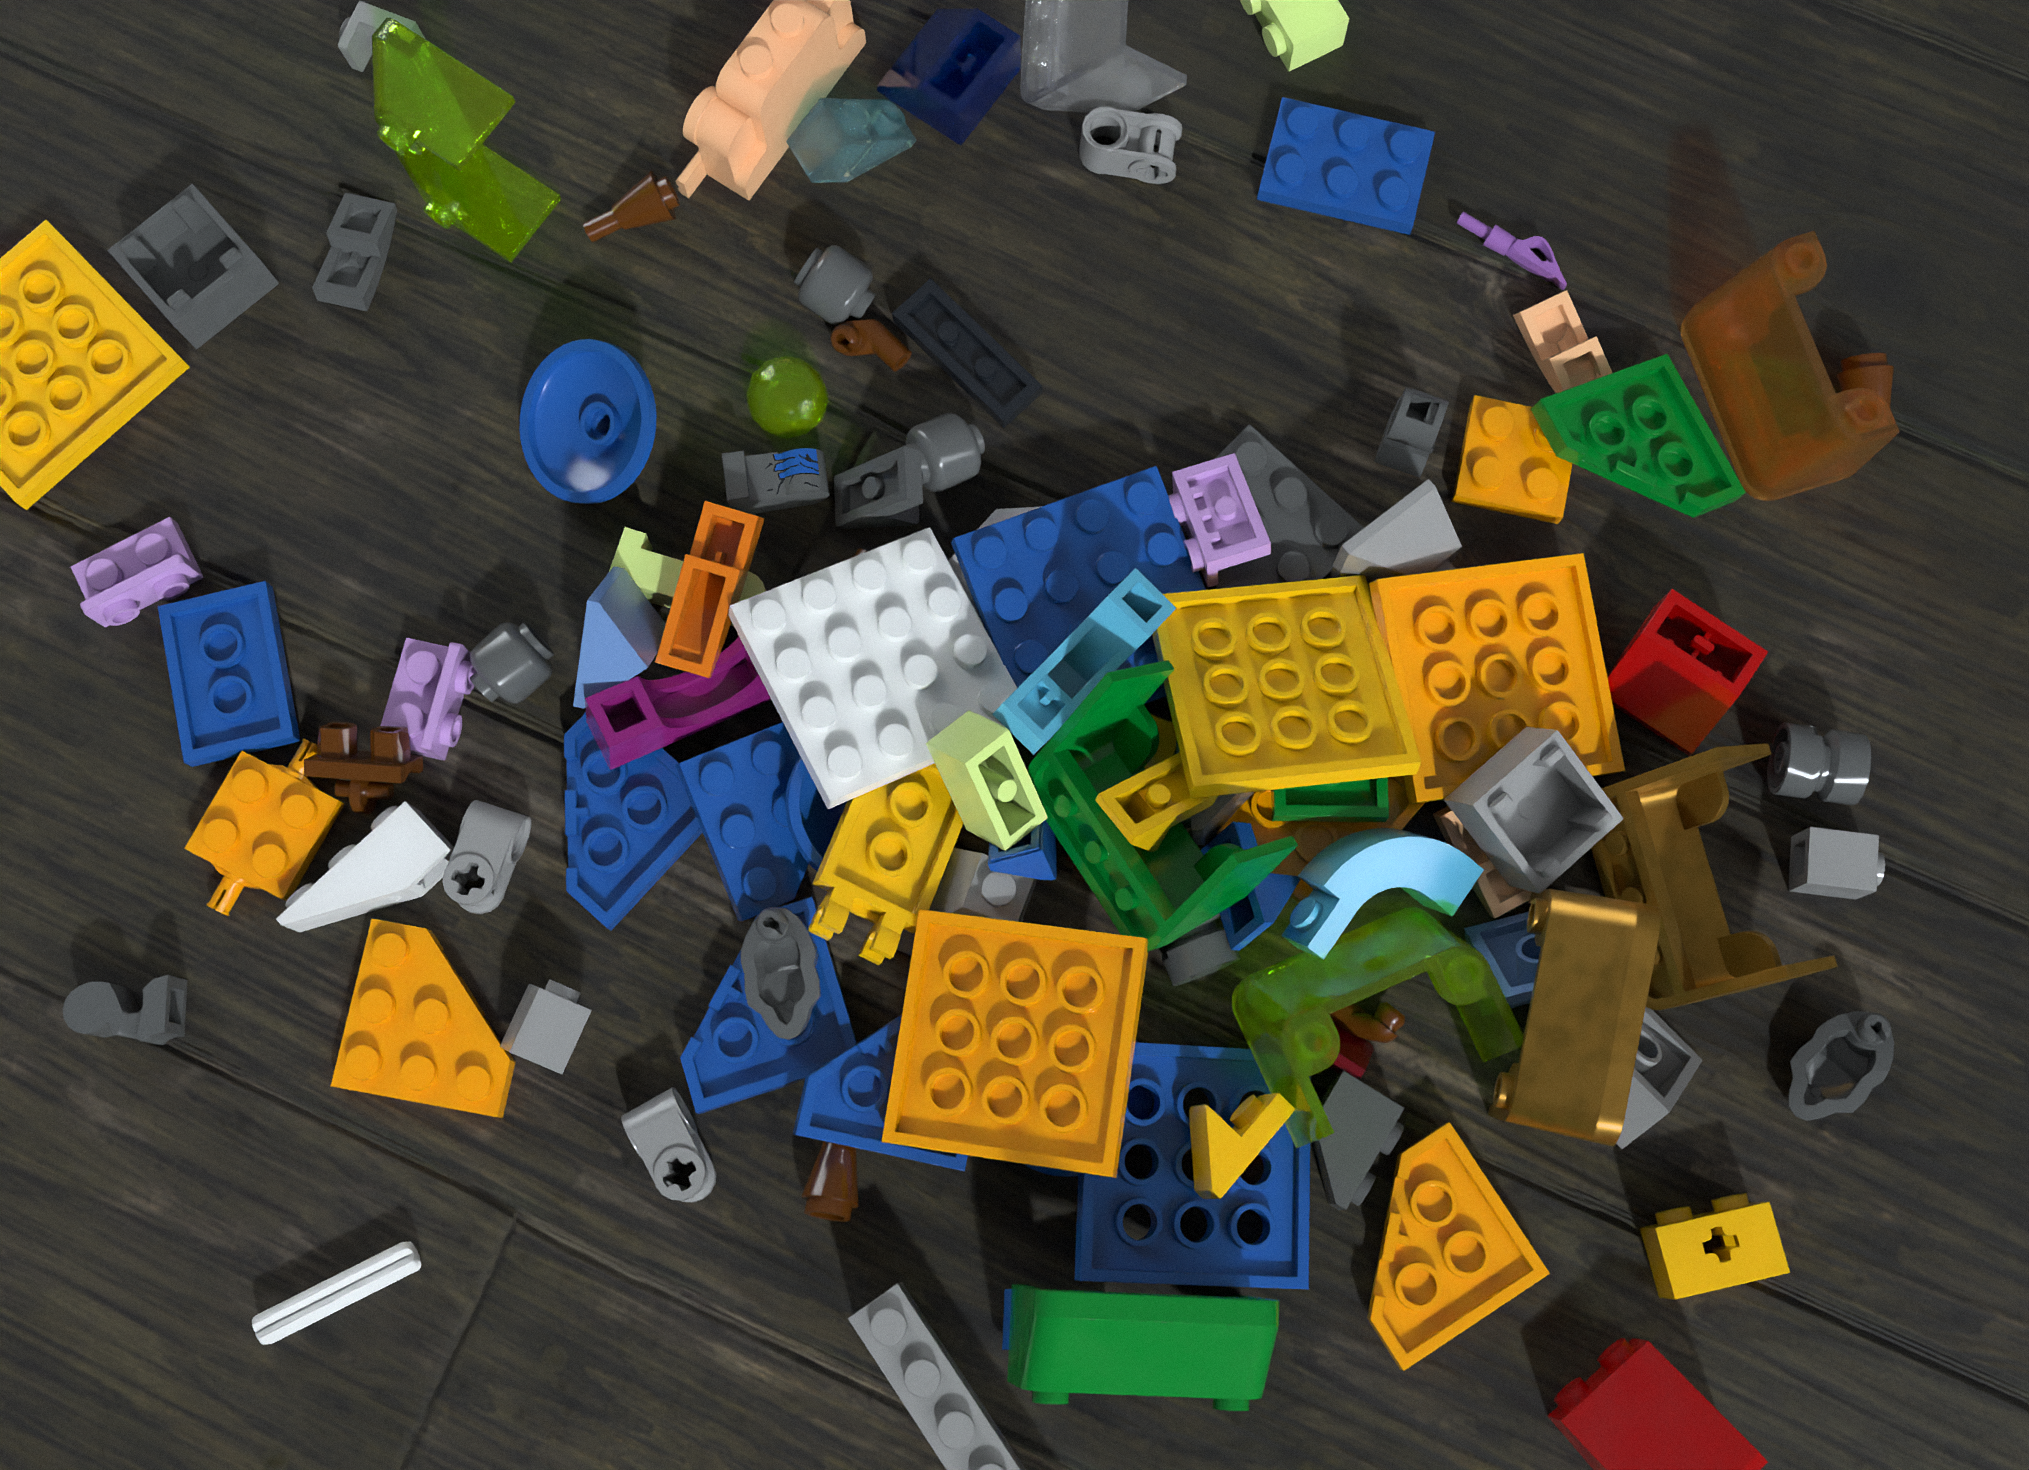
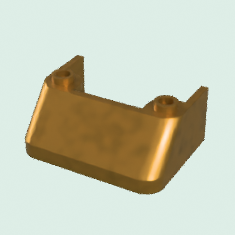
(1662, 863)
(1581, 1016)

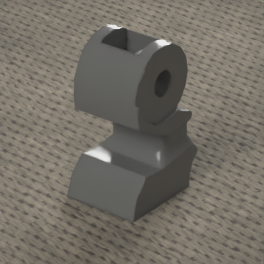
(1411, 431)
(112, 1010)

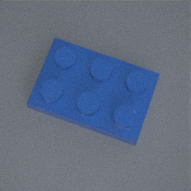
(1346, 166)
(228, 674)

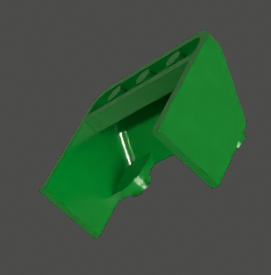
(1142, 891)
(1140, 1345)

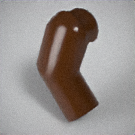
(870, 338)

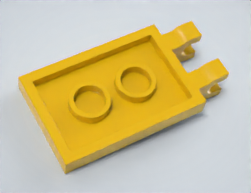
(887, 860)

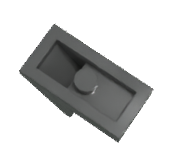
(880, 491)

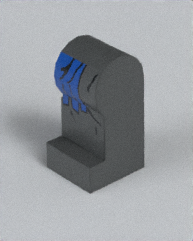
(775, 480)

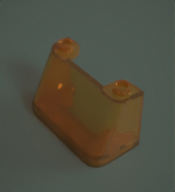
(1770, 383)

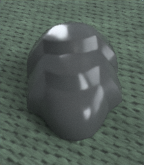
(781, 971)
(1840, 1065)

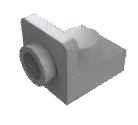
(357, 33)

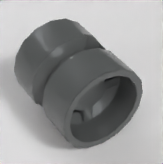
(1829, 765)
(1198, 953)

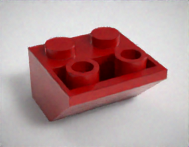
(1682, 671)

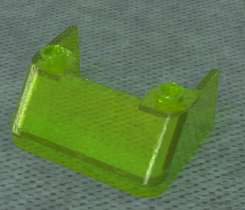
(436, 123)
(1290, 1002)

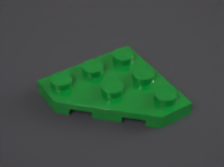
(1643, 435)

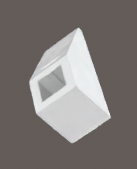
(386, 868)

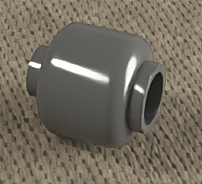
(835, 285)
(948, 451)
(511, 663)

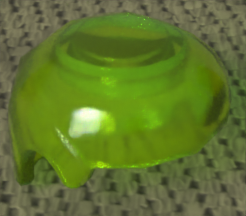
(787, 397)

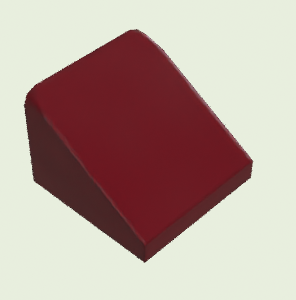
(1353, 1054)

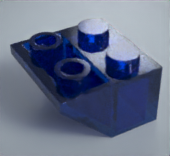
(954, 70)

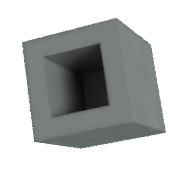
(1835, 863)
(546, 1026)

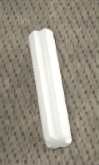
(336, 1293)

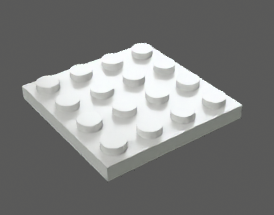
(872, 662)

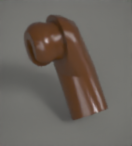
(1376, 1027)

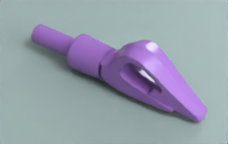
(1517, 250)

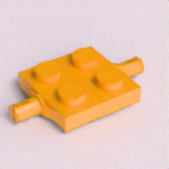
(263, 827)

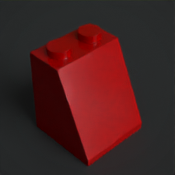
(1647, 1417)

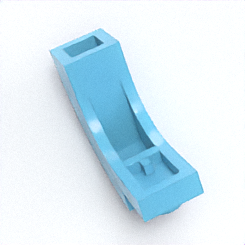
(1082, 660)
(1366, 864)

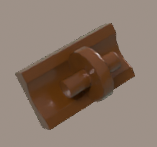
(386, 762)

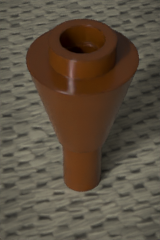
(644, 204)

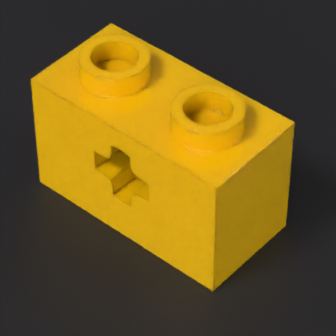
(1748, 1250)

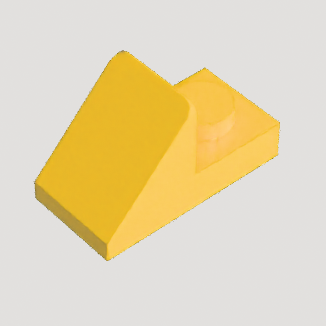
(1152, 803)
(1225, 1152)

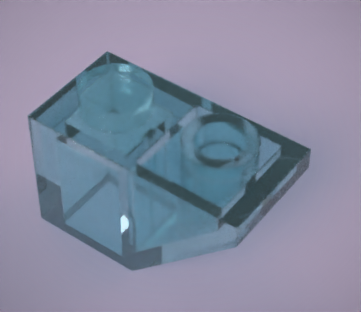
(848, 138)

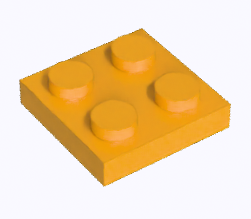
(1510, 463)

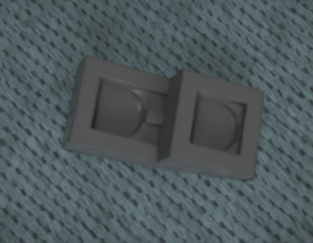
(358, 251)

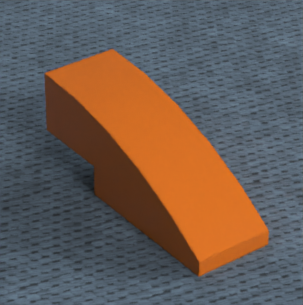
(707, 587)

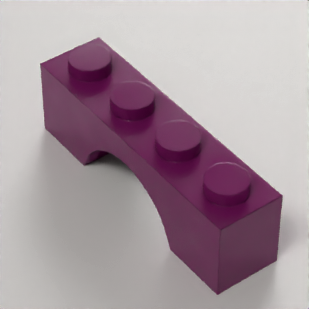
(655, 713)

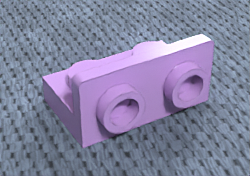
(1218, 516)
(136, 574)
(430, 695)

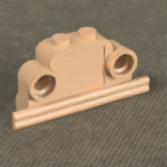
(767, 91)

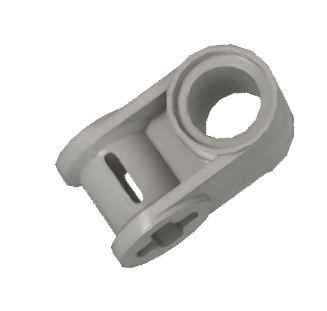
(1133, 146)
(486, 848)
(665, 1138)

